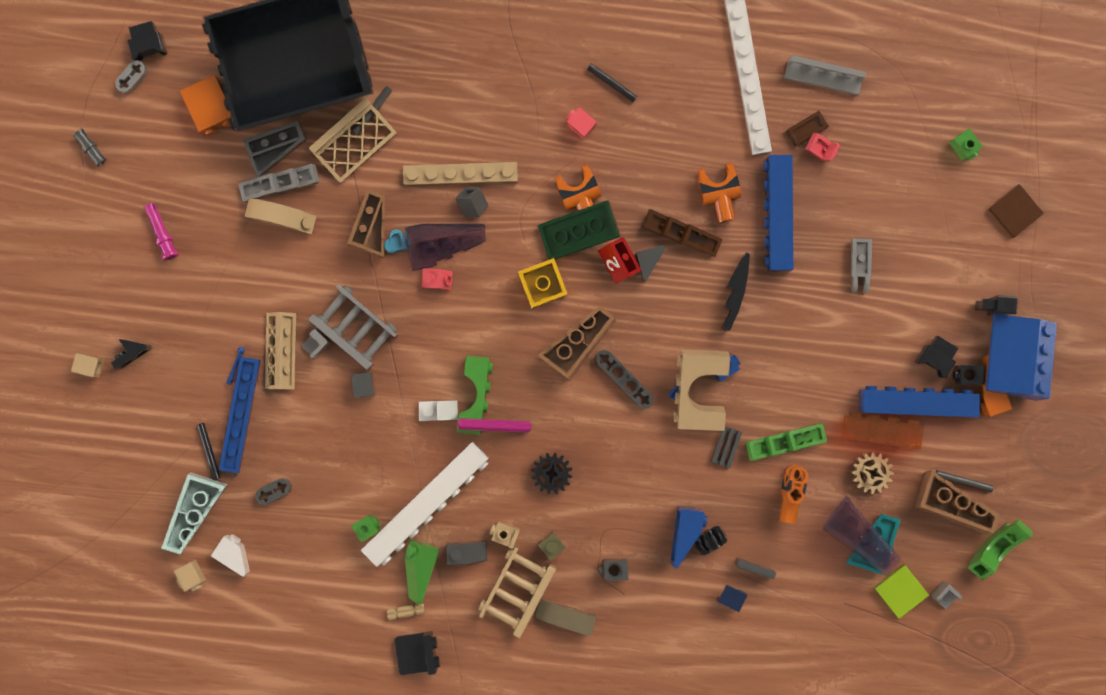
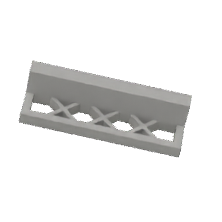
(824, 75)

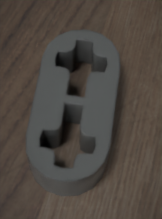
(275, 495)

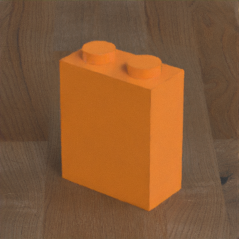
(207, 105)

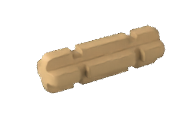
(405, 611)

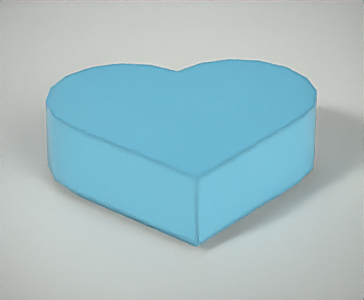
(396, 242)

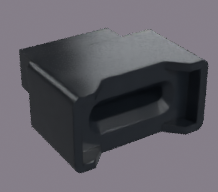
(145, 41)
(998, 305)
(938, 356)

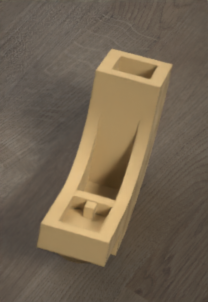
(280, 215)

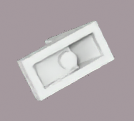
(438, 410)

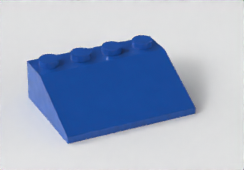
(1021, 357)

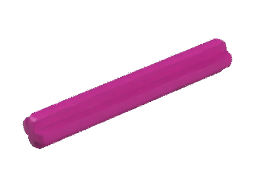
(494, 425)

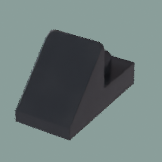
(134, 351)

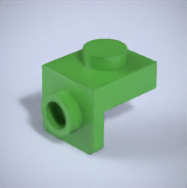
(366, 527)

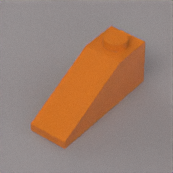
(991, 402)

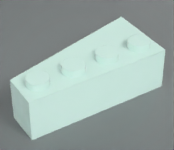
(193, 506)

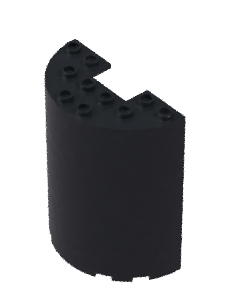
(287, 58)

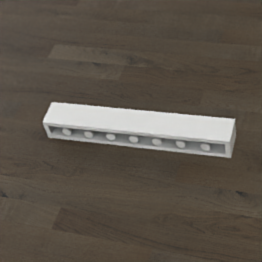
(424, 504)

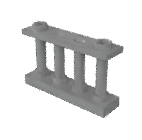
(336, 333)

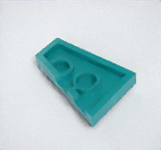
(887, 529)

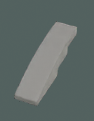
(279, 183)

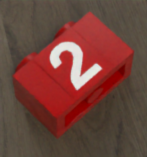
(619, 260)

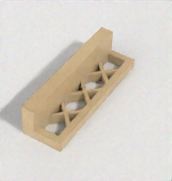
(283, 350)

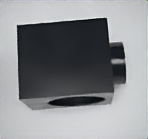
(976, 371)

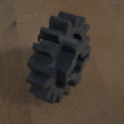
(542, 471)

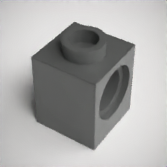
(622, 563)

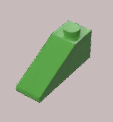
(419, 566)

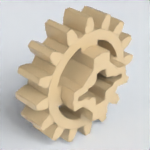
(874, 465)

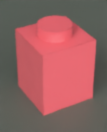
(580, 122)

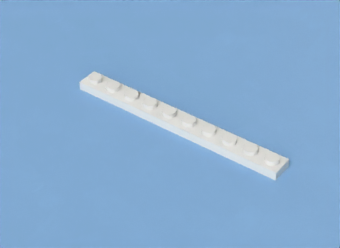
(748, 77)

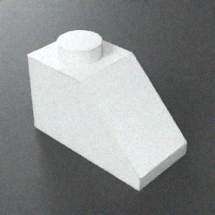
(232, 554)

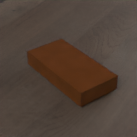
(803, 130)

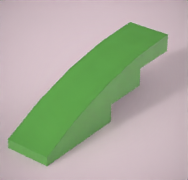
(786, 441)

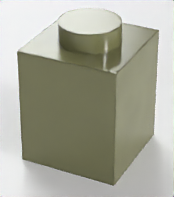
(551, 545)

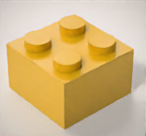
(542, 283)

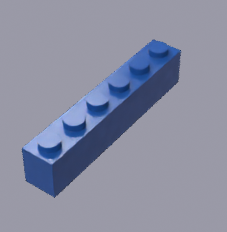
(779, 213)
(919, 403)

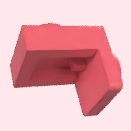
(822, 148)
(437, 279)

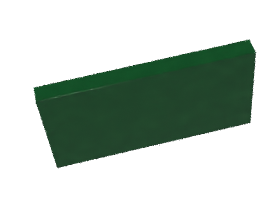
(579, 230)

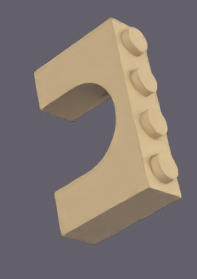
(693, 365)

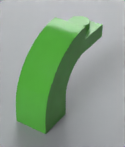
(996, 547)

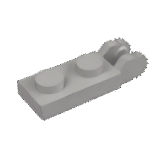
(861, 263)

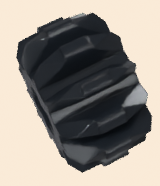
(710, 540)

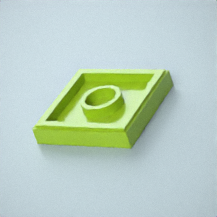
(901, 591)

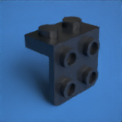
(417, 653)

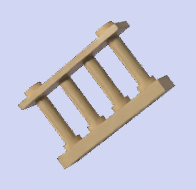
(535, 589)

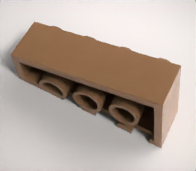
(577, 344)
(948, 502)

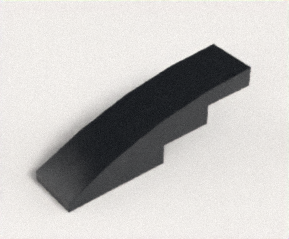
(737, 285)

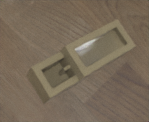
(565, 617)

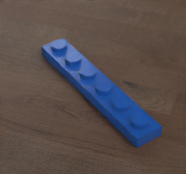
(239, 415)

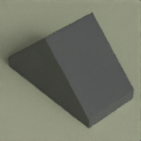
(647, 260)

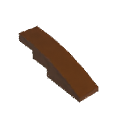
(682, 233)

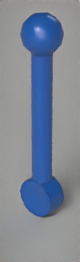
(241, 350)

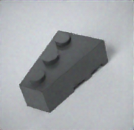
(273, 146)

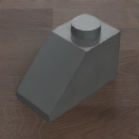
(466, 552)

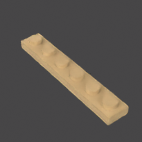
(460, 173)

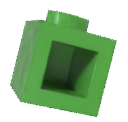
(966, 145)

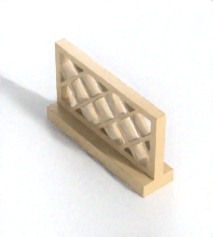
(340, 128)

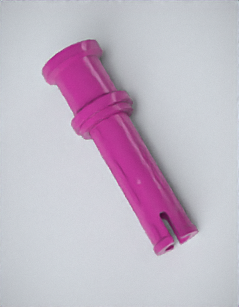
(163, 240)

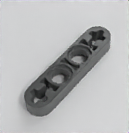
(627, 376)

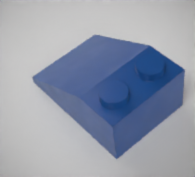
(687, 530)

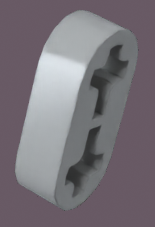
(128, 73)

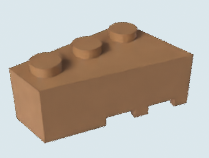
(369, 225)

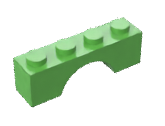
(477, 370)

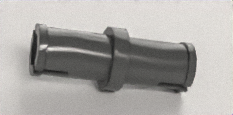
(89, 147)

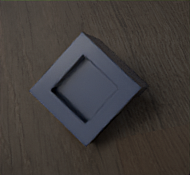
(732, 598)

